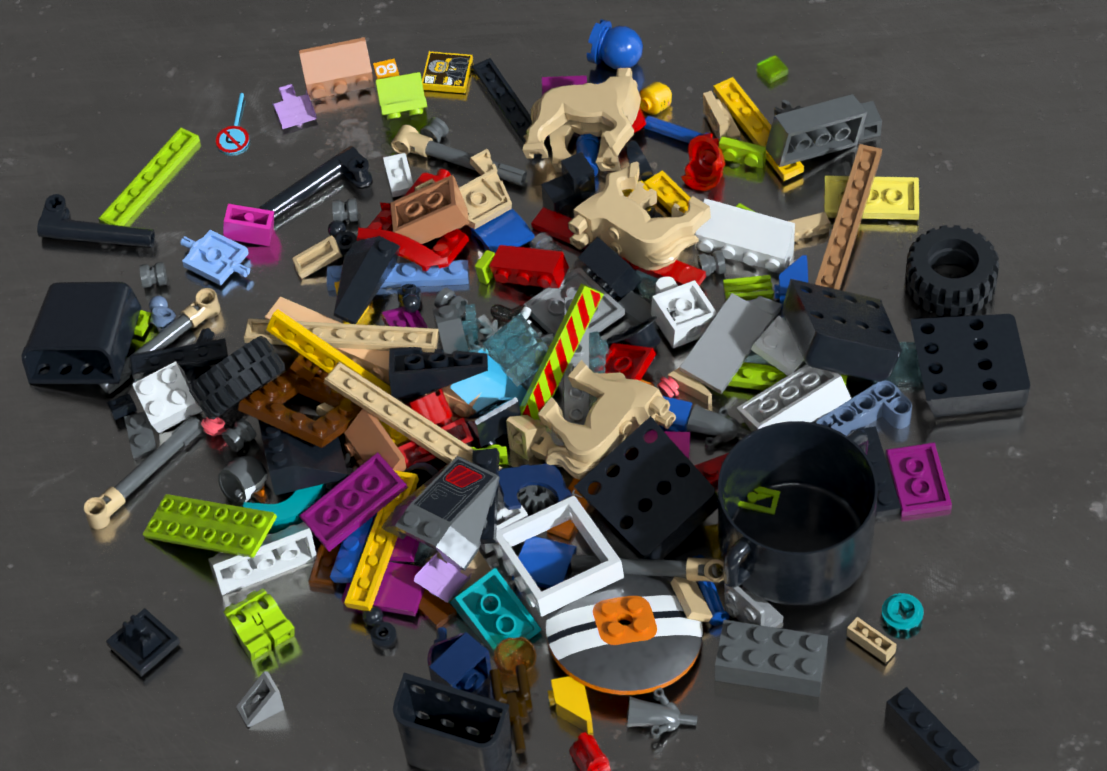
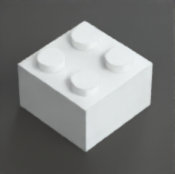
(166, 397)

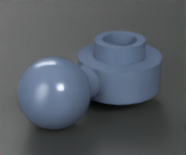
(161, 314)

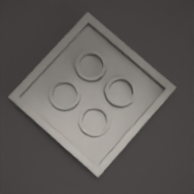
(549, 304)

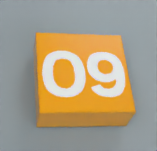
(386, 69)

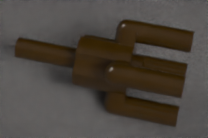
(519, 703)

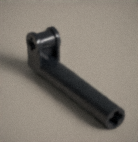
(346, 163)
(56, 224)

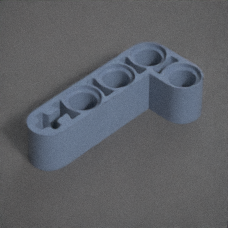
(876, 407)

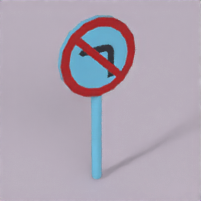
(233, 138)

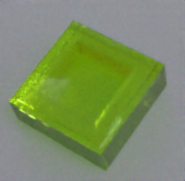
(772, 68)

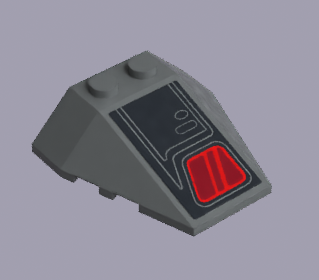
(448, 511)

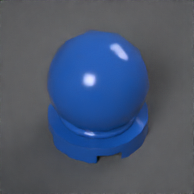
(615, 46)

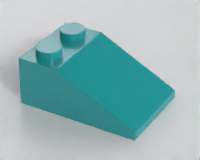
(494, 611)

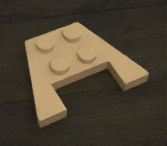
(485, 195)

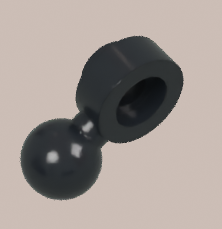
(343, 238)
(409, 297)
(374, 618)

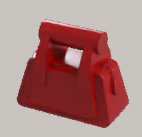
(588, 754)

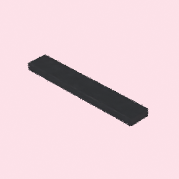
(505, 100)

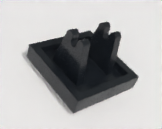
(142, 641)

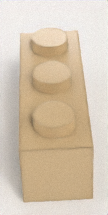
(811, 226)
(871, 640)

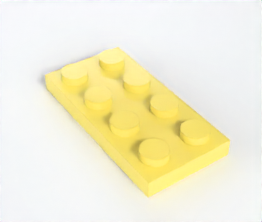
(887, 199)

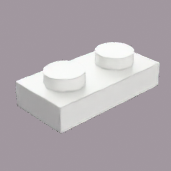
(398, 174)

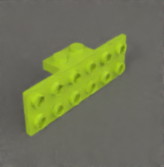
(210, 525)

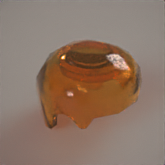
(514, 652)

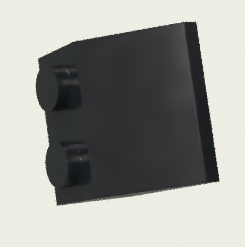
(491, 421)

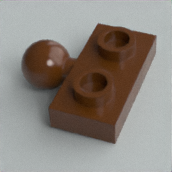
(306, 369)

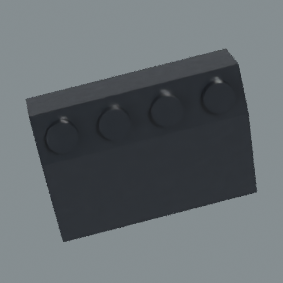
(300, 464)

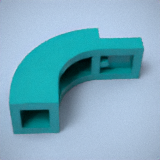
(290, 509)

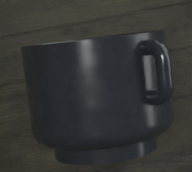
(821, 520)

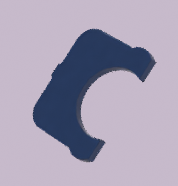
(518, 477)

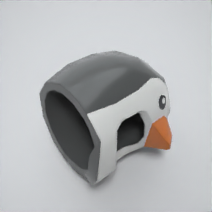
(242, 476)

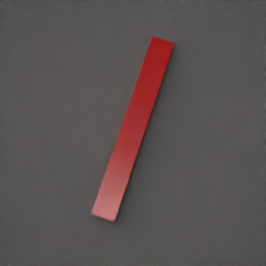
(557, 226)

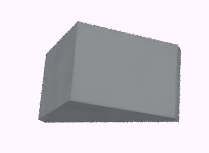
(260, 701)

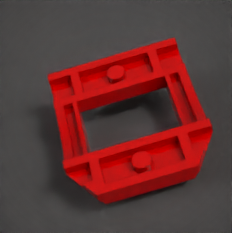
(441, 254)

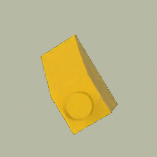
(571, 702)

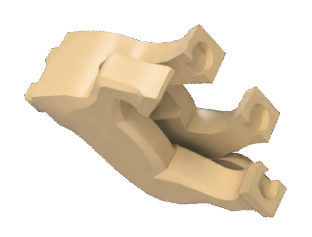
(585, 109)
(628, 227)
(615, 414)

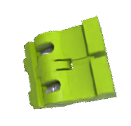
(258, 623)

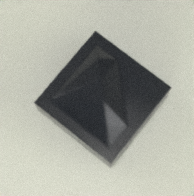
(121, 406)

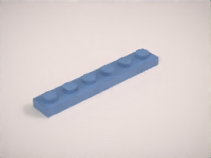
(411, 273)

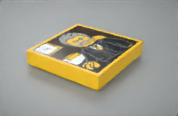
(447, 72)

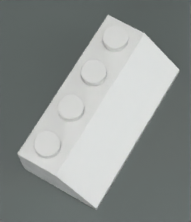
(747, 237)
(798, 397)
(276, 555)

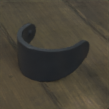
(635, 154)

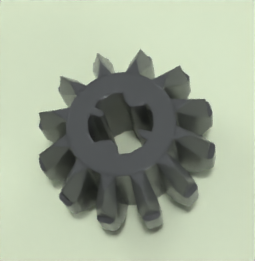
(536, 498)

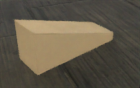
(691, 386)

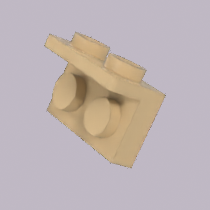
(719, 117)

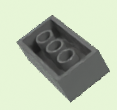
(816, 130)
(771, 658)

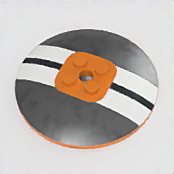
(622, 658)

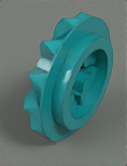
(908, 604)

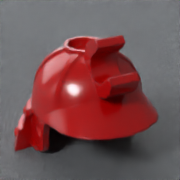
(705, 163)

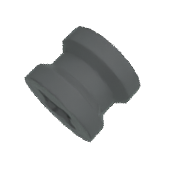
(435, 129)

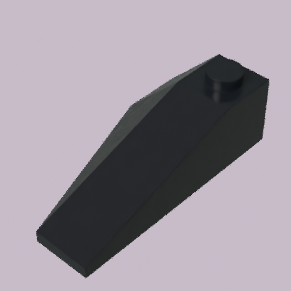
(362, 276)
(419, 372)

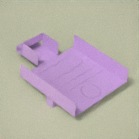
(293, 109)
(441, 578)

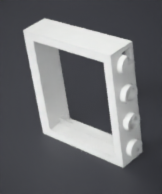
(569, 590)

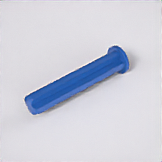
(670, 129)
(713, 601)

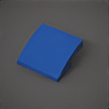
(505, 229)
(546, 560)

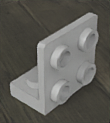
(750, 608)

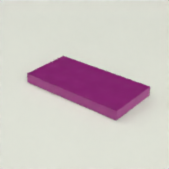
(353, 501)

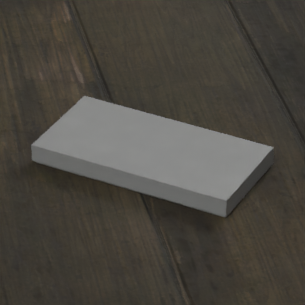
(726, 343)

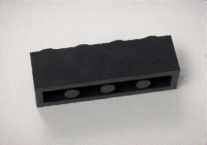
(928, 734)

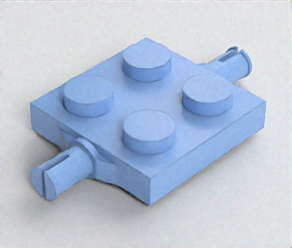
(215, 257)

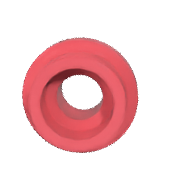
(668, 387)
(213, 427)

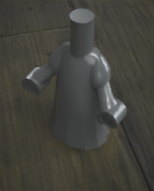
(715, 424)
(656, 716)

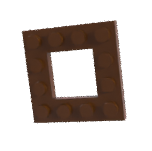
(268, 400)

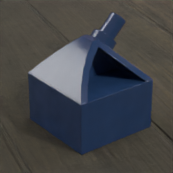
(458, 661)

